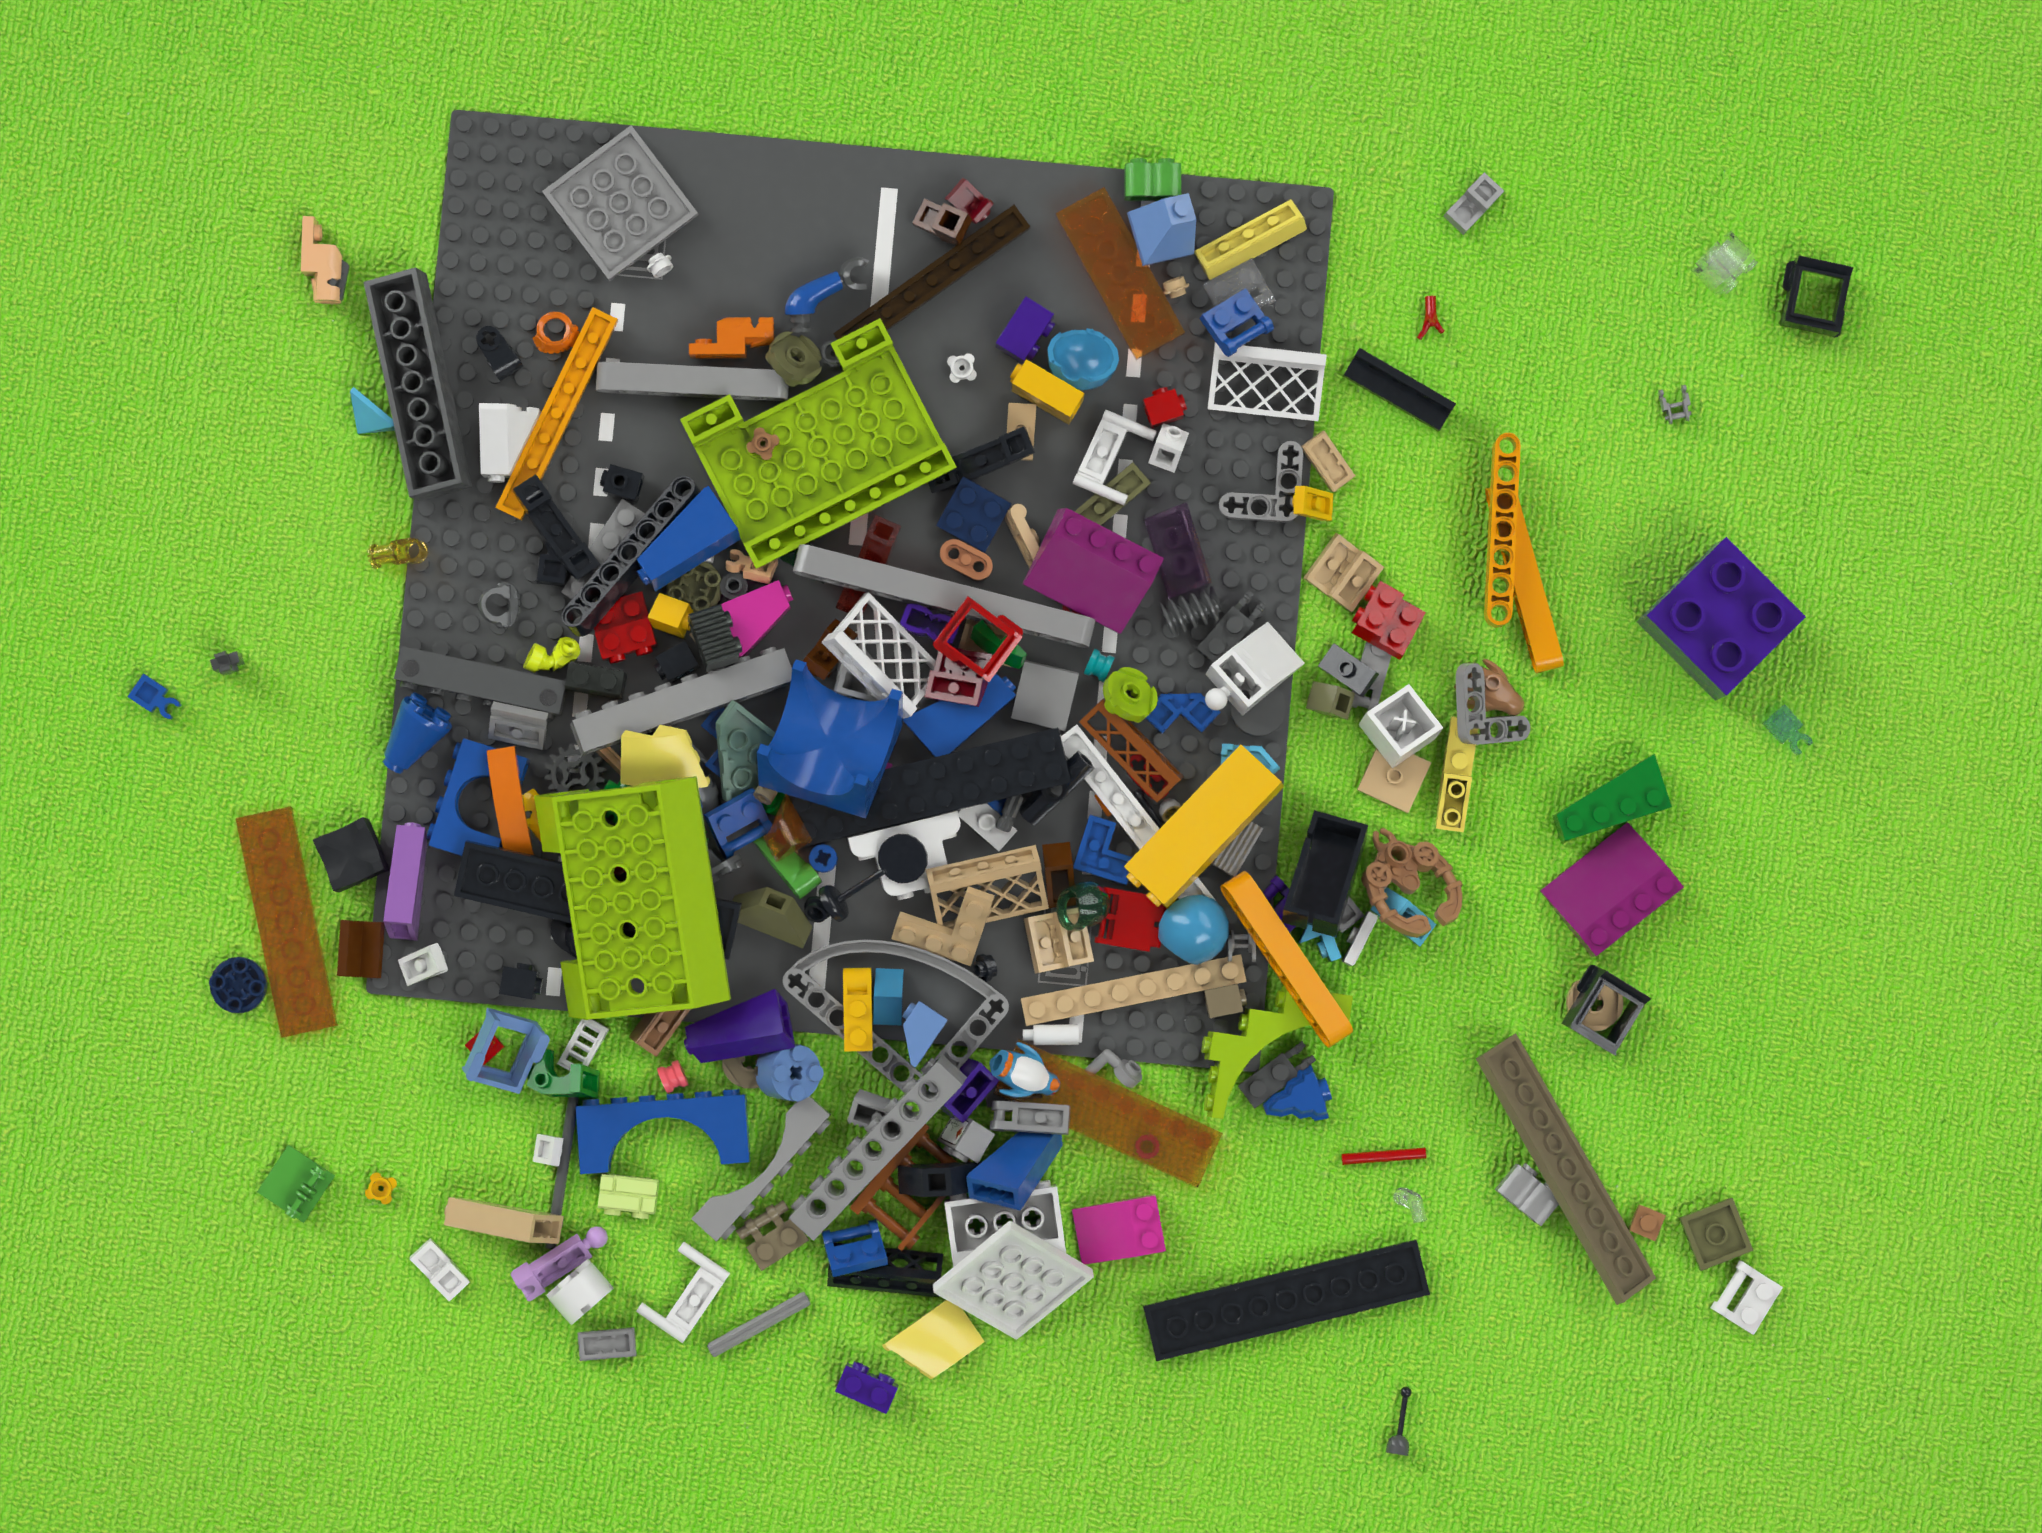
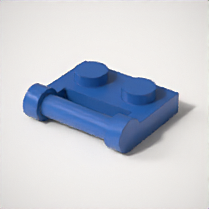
(1230, 316)
(734, 816)
(855, 1255)

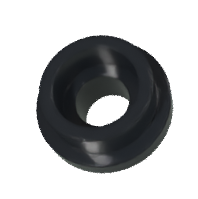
(815, 910)
(985, 967)

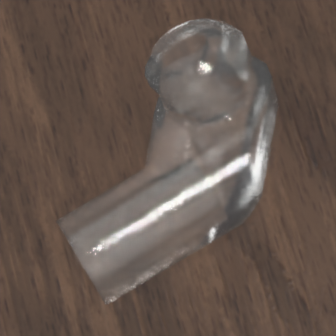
(1411, 1200)

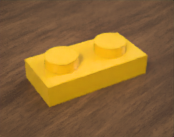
(1313, 503)

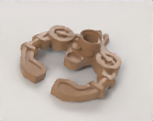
(1404, 874)

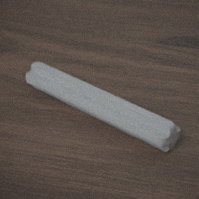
(758, 1324)

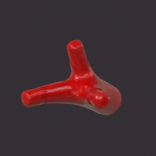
(1430, 317)

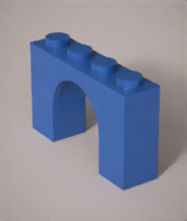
(450, 830)

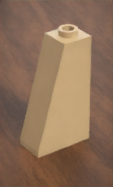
(503, 1220)

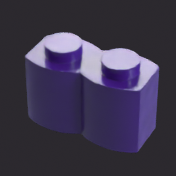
(922, 622)

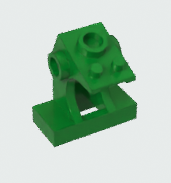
(580, 1082)

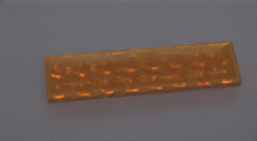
(286, 922)

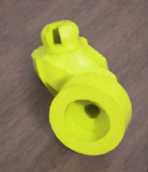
(563, 653)

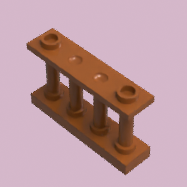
(885, 1182)

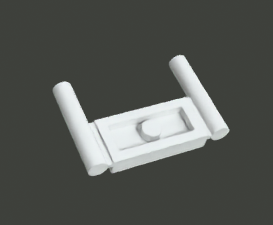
(1103, 452)
(694, 1298)

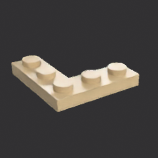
(956, 943)

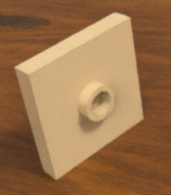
(1394, 785)

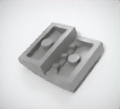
(1045, 695)

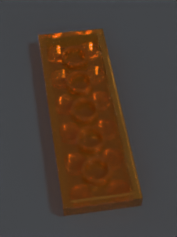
(1118, 273)

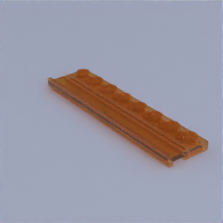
(1127, 1121)

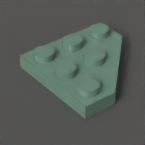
(738, 742)

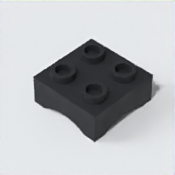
(351, 854)

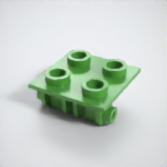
(296, 1184)

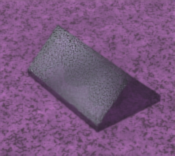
(1176, 541)

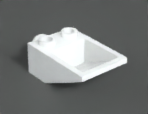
(1253, 668)

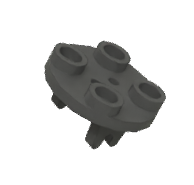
(720, 865)

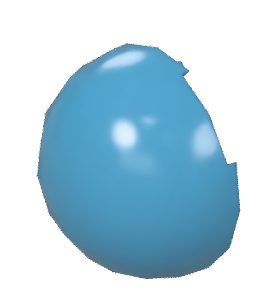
(1082, 358)
(1194, 928)

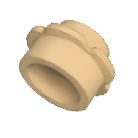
(1175, 287)

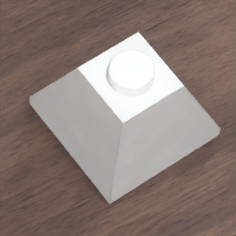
(503, 437)

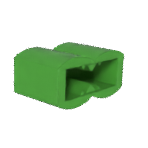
(1151, 180)

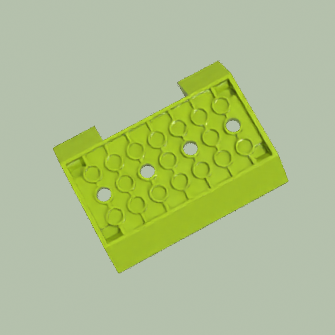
(664, 897)

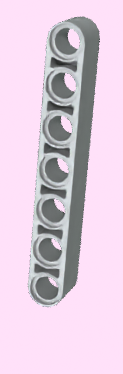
(690, 381)

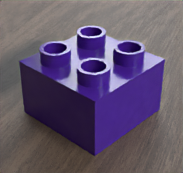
(1721, 619)

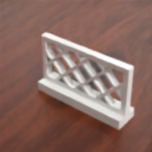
(1275, 358)
(864, 668)

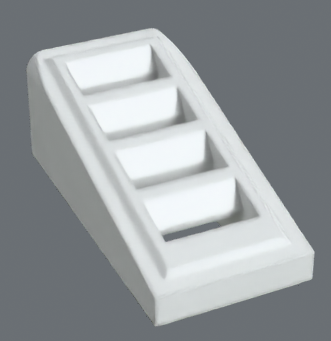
(592, 1024)

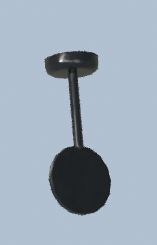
(900, 859)

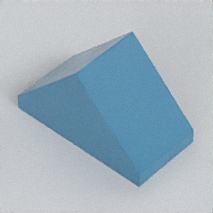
(888, 996)

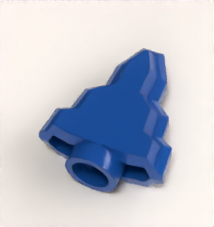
(1302, 1097)

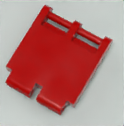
(1131, 921)

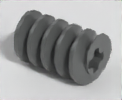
(1191, 610)

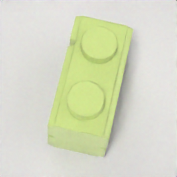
(628, 1194)

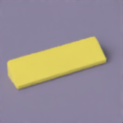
(1251, 239)

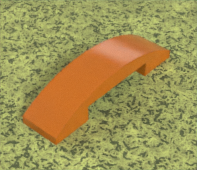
(509, 800)

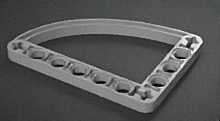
(880, 946)

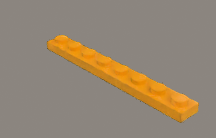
(559, 407)

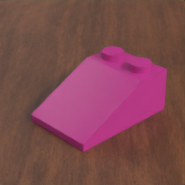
(1119, 1229)

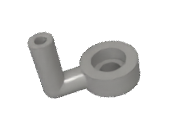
(1126, 1071)

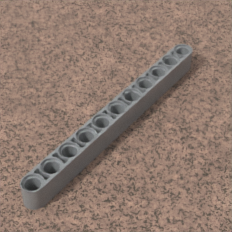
(940, 594)

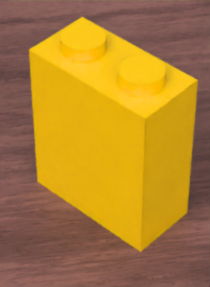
(1046, 391)

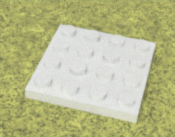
(1013, 1280)

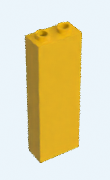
(1203, 827)

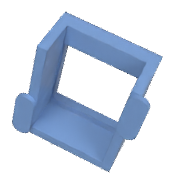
(531, 1051)

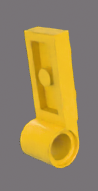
(857, 1009)

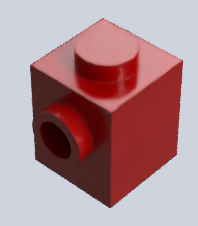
(1164, 407)

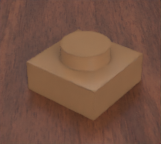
(1646, 1222)

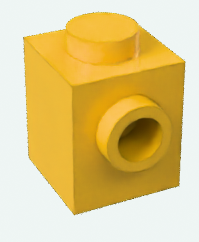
(670, 615)

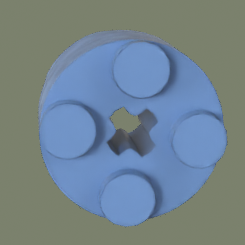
(789, 1073)

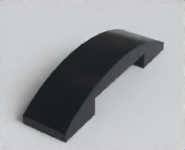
(986, 459)
(555, 528)

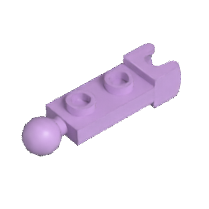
(557, 1262)

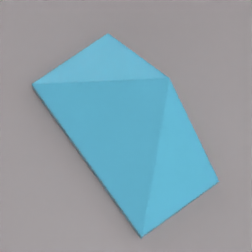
(368, 416)

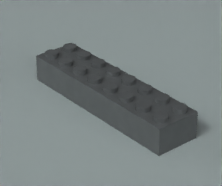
(417, 384)

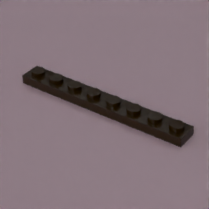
(942, 272)

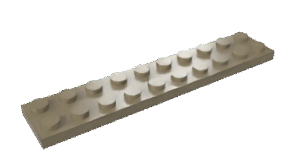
(1566, 1169)

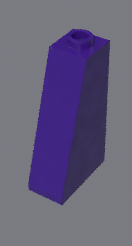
(742, 1030)

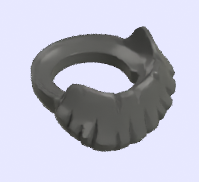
(508, 592)

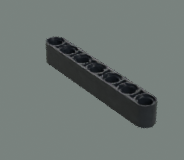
(618, 560)

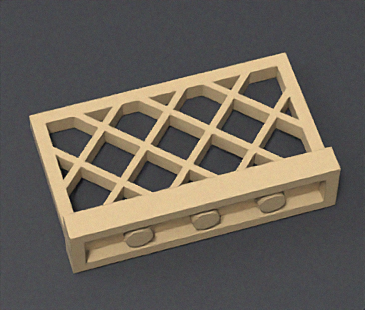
(984, 872)

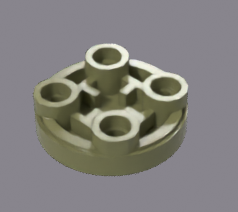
(697, 587)

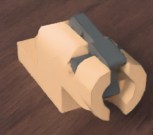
(323, 263)

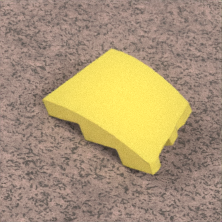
(659, 757)
(936, 1340)

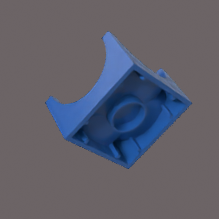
(830, 745)

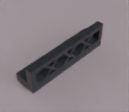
(1399, 389)
(892, 1279)

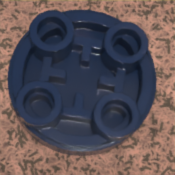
(238, 985)

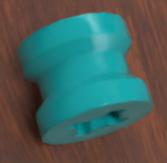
(1099, 665)

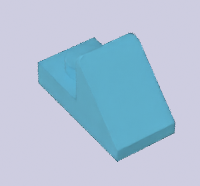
(1327, 945)

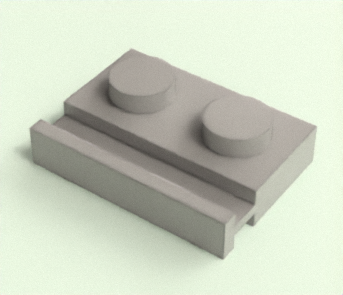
(518, 725)

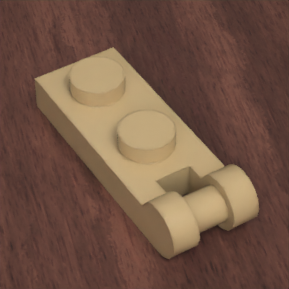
(1024, 536)

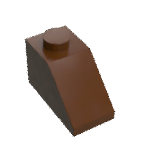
(1058, 871)

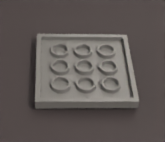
(620, 203)

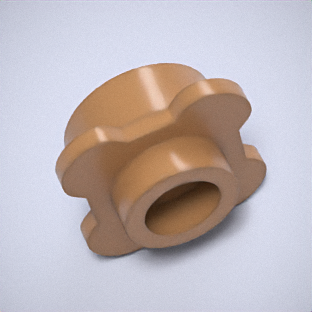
(763, 451)

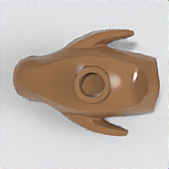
(1498, 691)

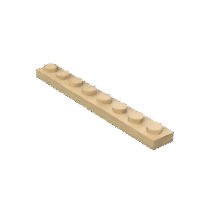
(1132, 990)

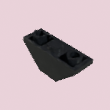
(934, 1178)

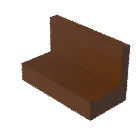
(360, 949)

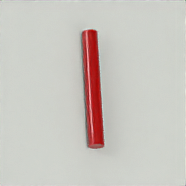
(1383, 1156)

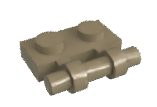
(776, 1243)

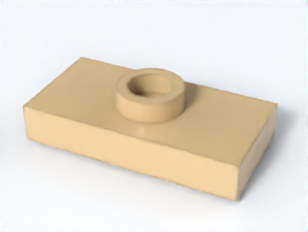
(1020, 416)
(1327, 461)

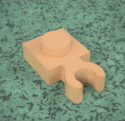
(744, 563)

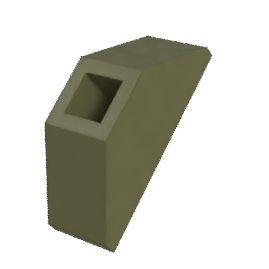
(774, 915)

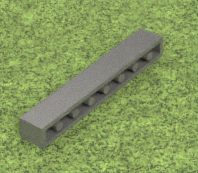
(682, 701)

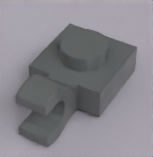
(227, 663)

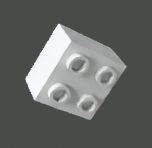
(1400, 726)

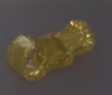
(396, 552)

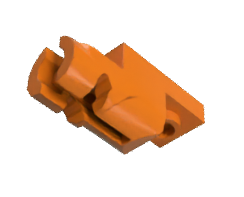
(732, 338)

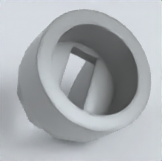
(1168, 808)

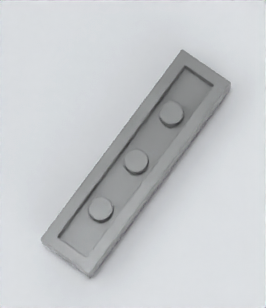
(612, 534)

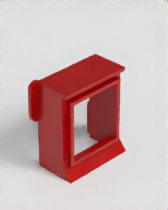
(1014, 636)

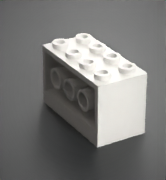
(962, 1211)

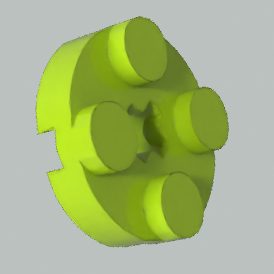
(1118, 701)

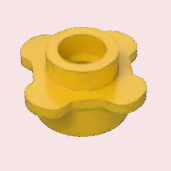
(373, 1191)

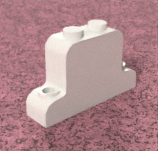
(928, 831)

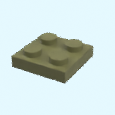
(1716, 1234)

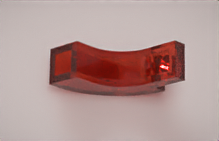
(877, 548)

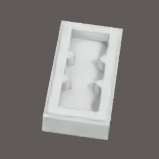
(983, 821)
(1358, 938)

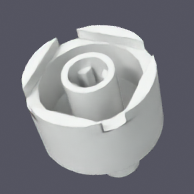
(579, 1291)

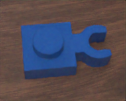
(151, 695)

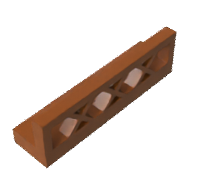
(1140, 743)

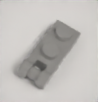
(1379, 662)
(1031, 1117)

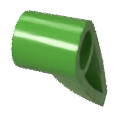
(792, 869)

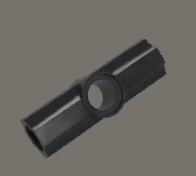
(1043, 801)

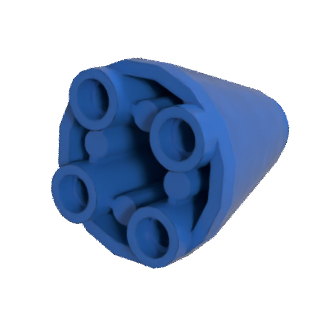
(414, 732)

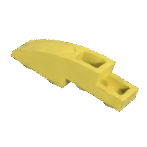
(1455, 781)

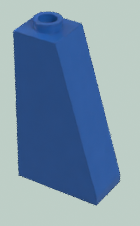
(688, 541)
(948, 725)
(1014, 1169)

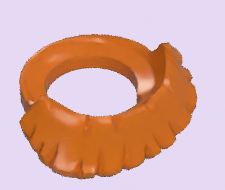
(545, 345)

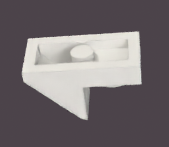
(423, 964)

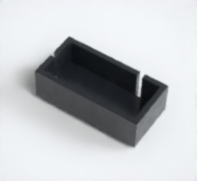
(1325, 873)

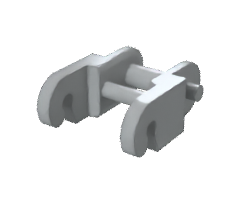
(1666, 406)
(1231, 945)

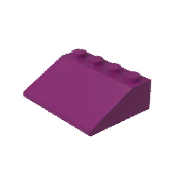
(1092, 570)
(1611, 889)

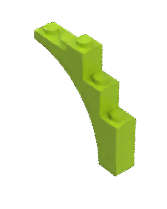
(1258, 1029)

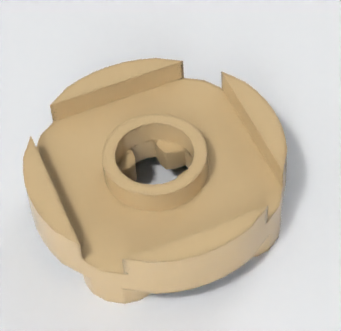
(1604, 1015)

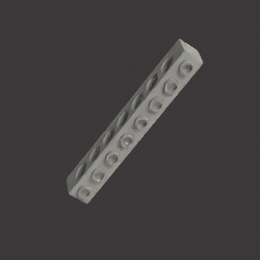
(813, 1219)

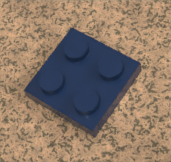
(974, 514)

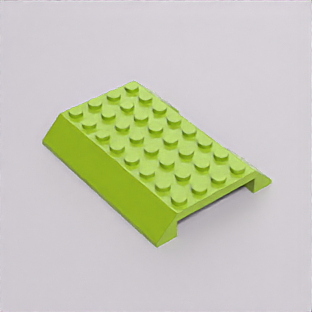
(837, 454)

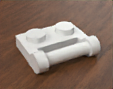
(1753, 1303)

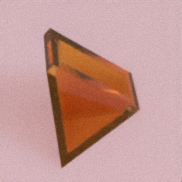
(787, 831)

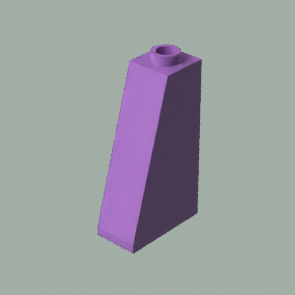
(406, 882)

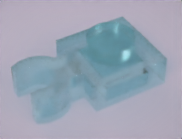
(1785, 726)

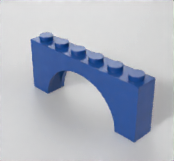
(604, 1125)

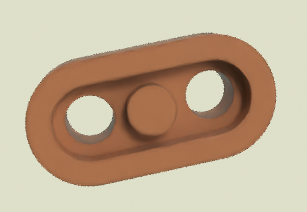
(967, 558)

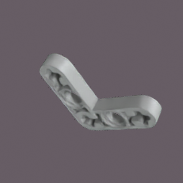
(1272, 501)
(1477, 717)

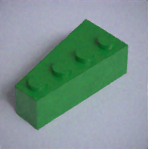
(1622, 799)

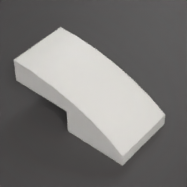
(439, 1269)

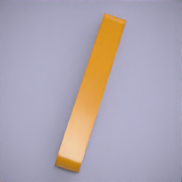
(1505, 516)
(1530, 596)
(1286, 959)

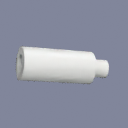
(1052, 1034)

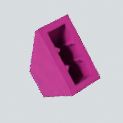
(757, 613)

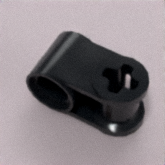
(500, 355)

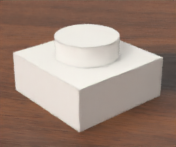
(548, 1150)

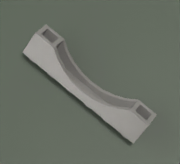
(721, 1211)

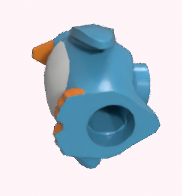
(1023, 1073)

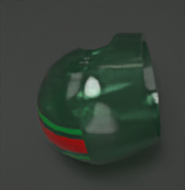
(1092, 905)

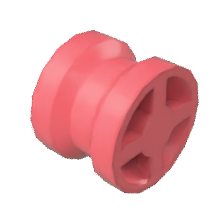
(672, 1076)

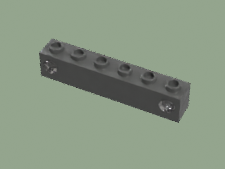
(480, 681)

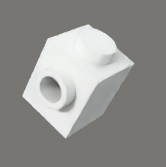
(1168, 447)

